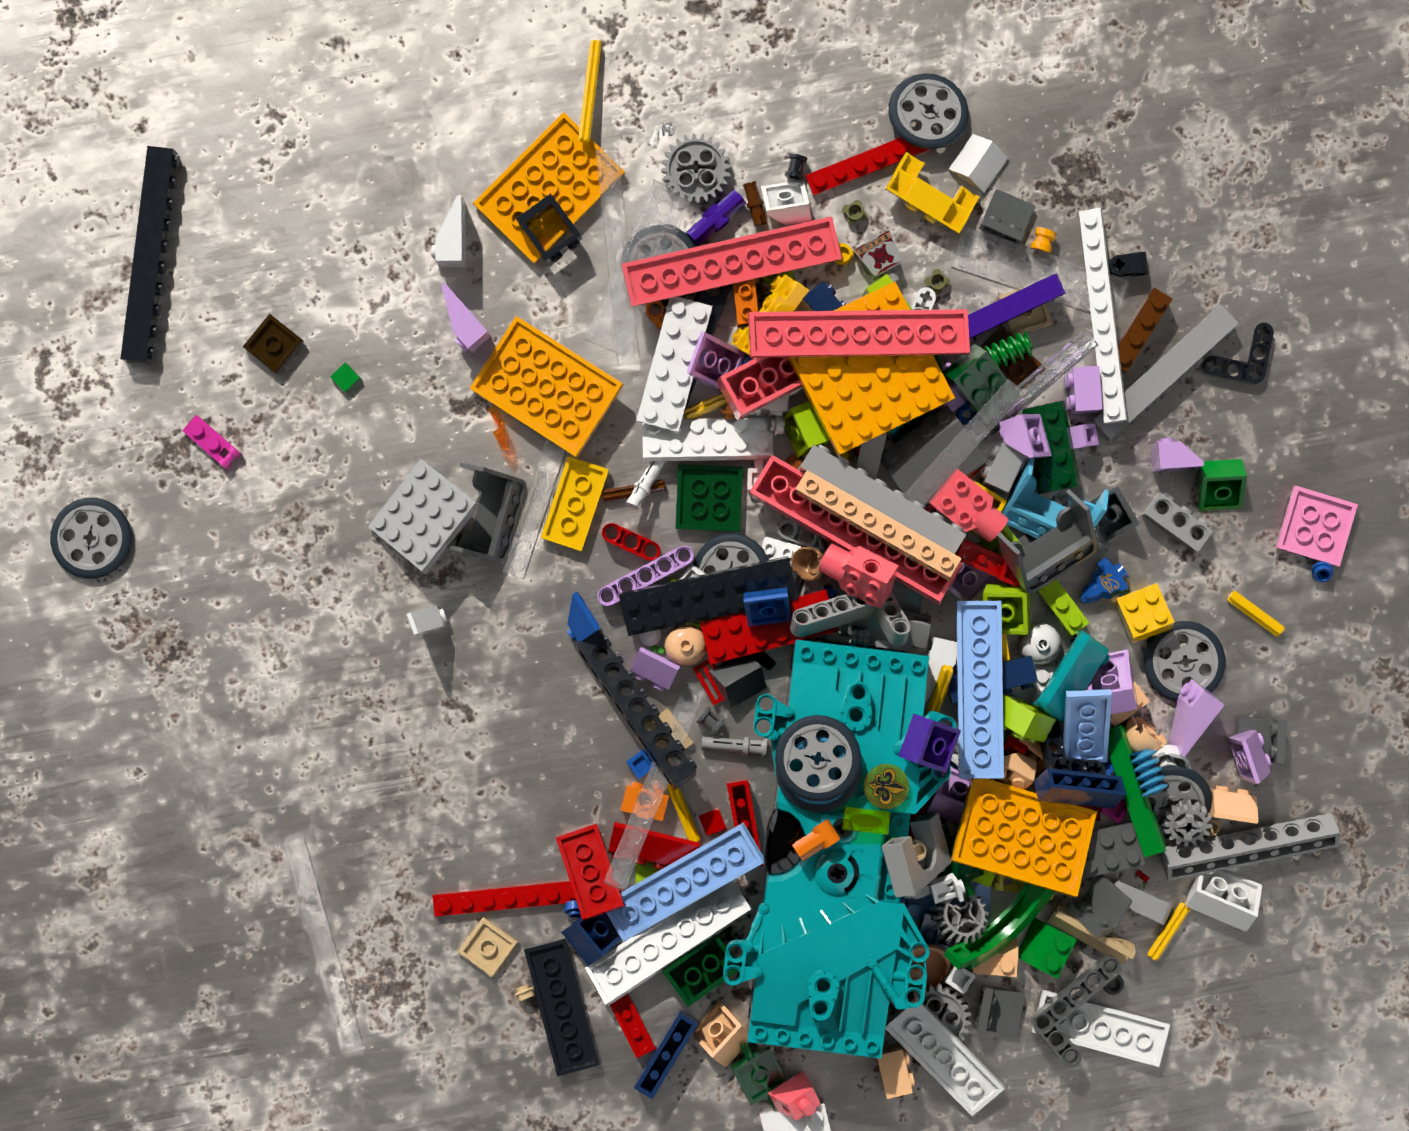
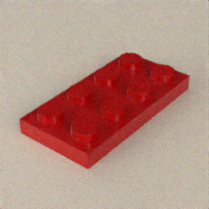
(587, 868)

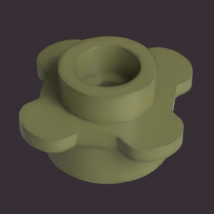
(857, 206)
(943, 281)

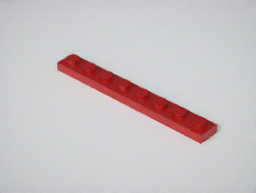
(502, 898)

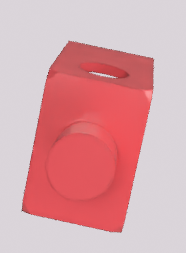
(795, 1097)

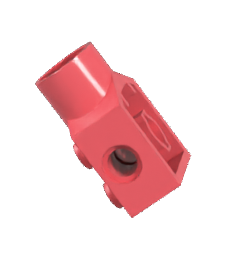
(969, 506)
(860, 573)

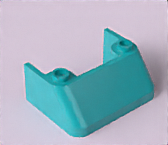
(1072, 674)

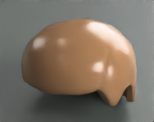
(806, 563)

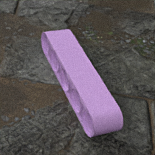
(653, 567)

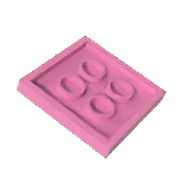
(1316, 526)

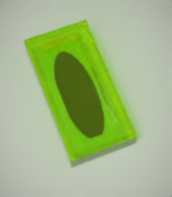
(866, 820)

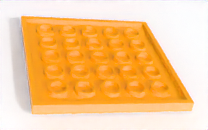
(871, 394)

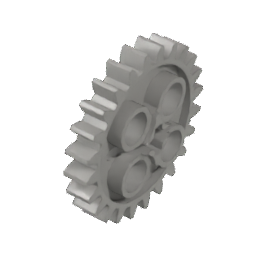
(695, 148)
(954, 1005)

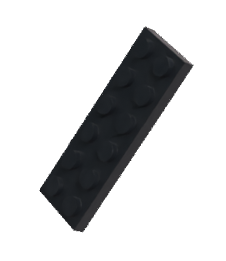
(561, 1007)

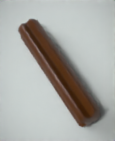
(626, 491)

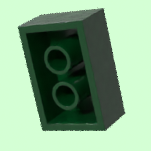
(975, 377)
(699, 970)

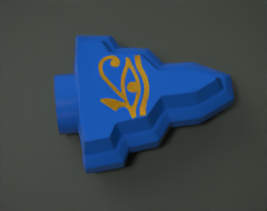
(1106, 583)

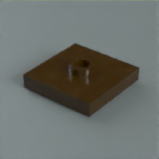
(273, 343)

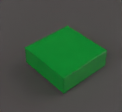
(345, 377)

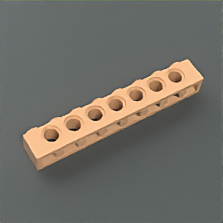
(878, 525)

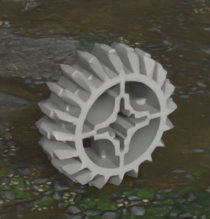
(974, 920)

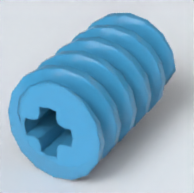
(1148, 772)

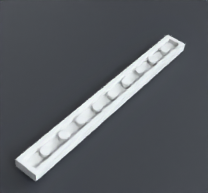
(1103, 315)

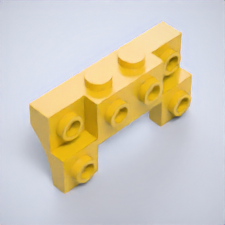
(929, 200)
(784, 298)

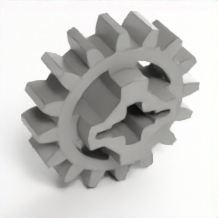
(1185, 821)

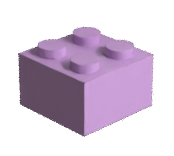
(1083, 390)

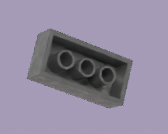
(1113, 849)

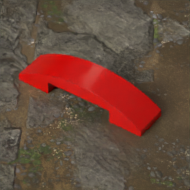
(986, 561)

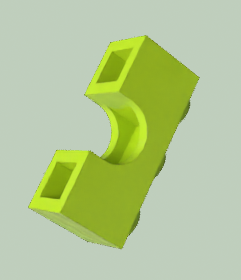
(1063, 607)

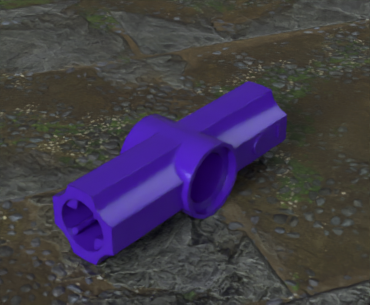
(716, 217)

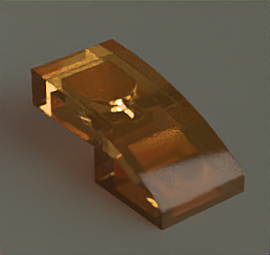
(501, 433)

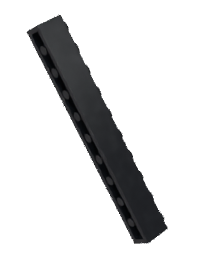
(149, 255)

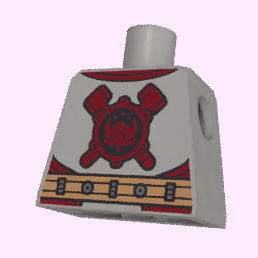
(879, 256)

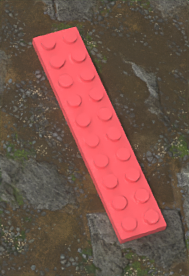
(731, 261)
(858, 333)

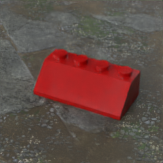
(657, 849)

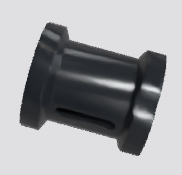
(795, 166)

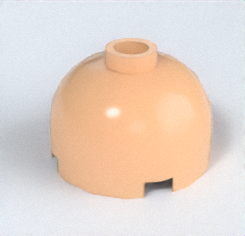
(685, 645)
(1142, 735)

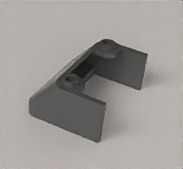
(495, 517)
(1056, 550)

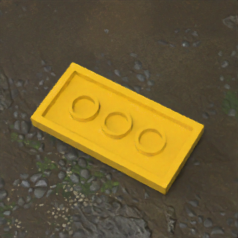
(574, 503)

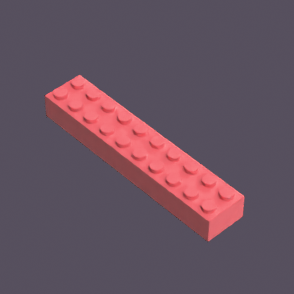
(777, 490)

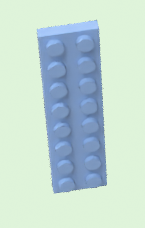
(980, 690)
(686, 881)

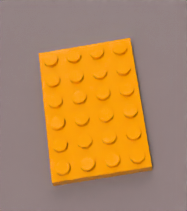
(551, 165)
(546, 386)
(1022, 837)

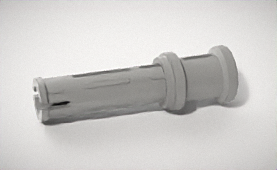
(745, 746)

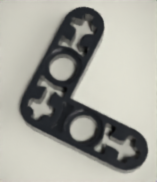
(1244, 367)
(1059, 759)

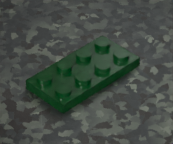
(1060, 469)

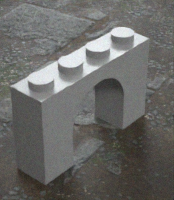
(905, 871)

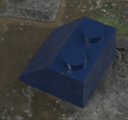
(592, 937)

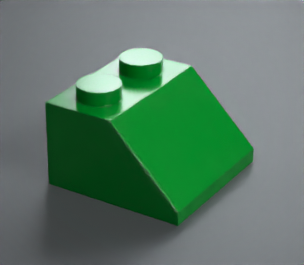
(1221, 485)
(1046, 947)

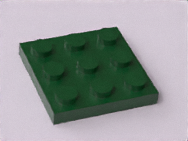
(709, 497)

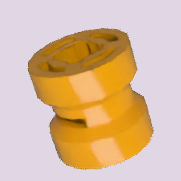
(1043, 240)

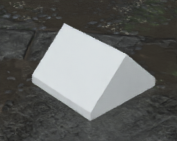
(978, 162)

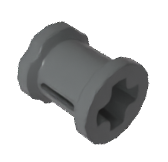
(710, 721)

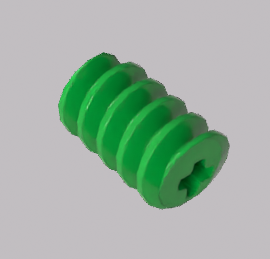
(1010, 351)

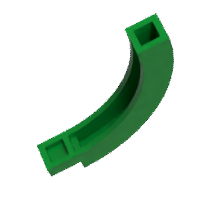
(1002, 929)

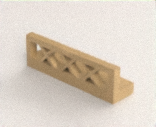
(1109, 945)

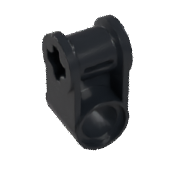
(1130, 264)

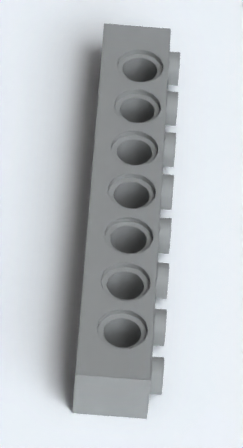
(1250, 847)

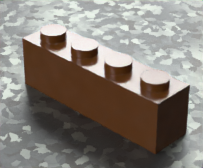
(1142, 327)

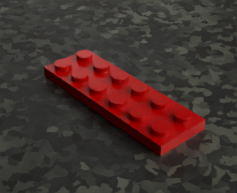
(732, 638)

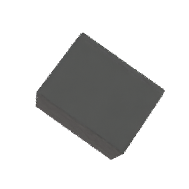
(1118, 515)
(738, 679)

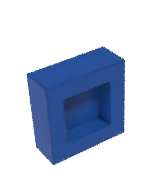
(640, 763)

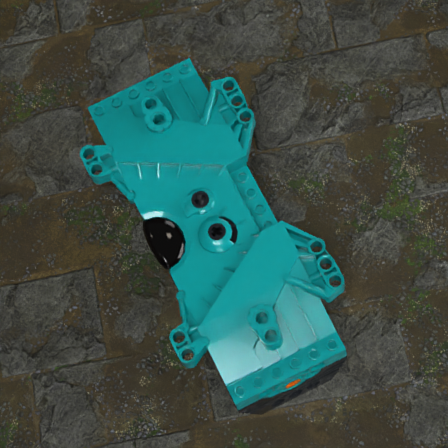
(829, 927)

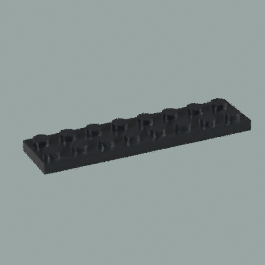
(702, 595)

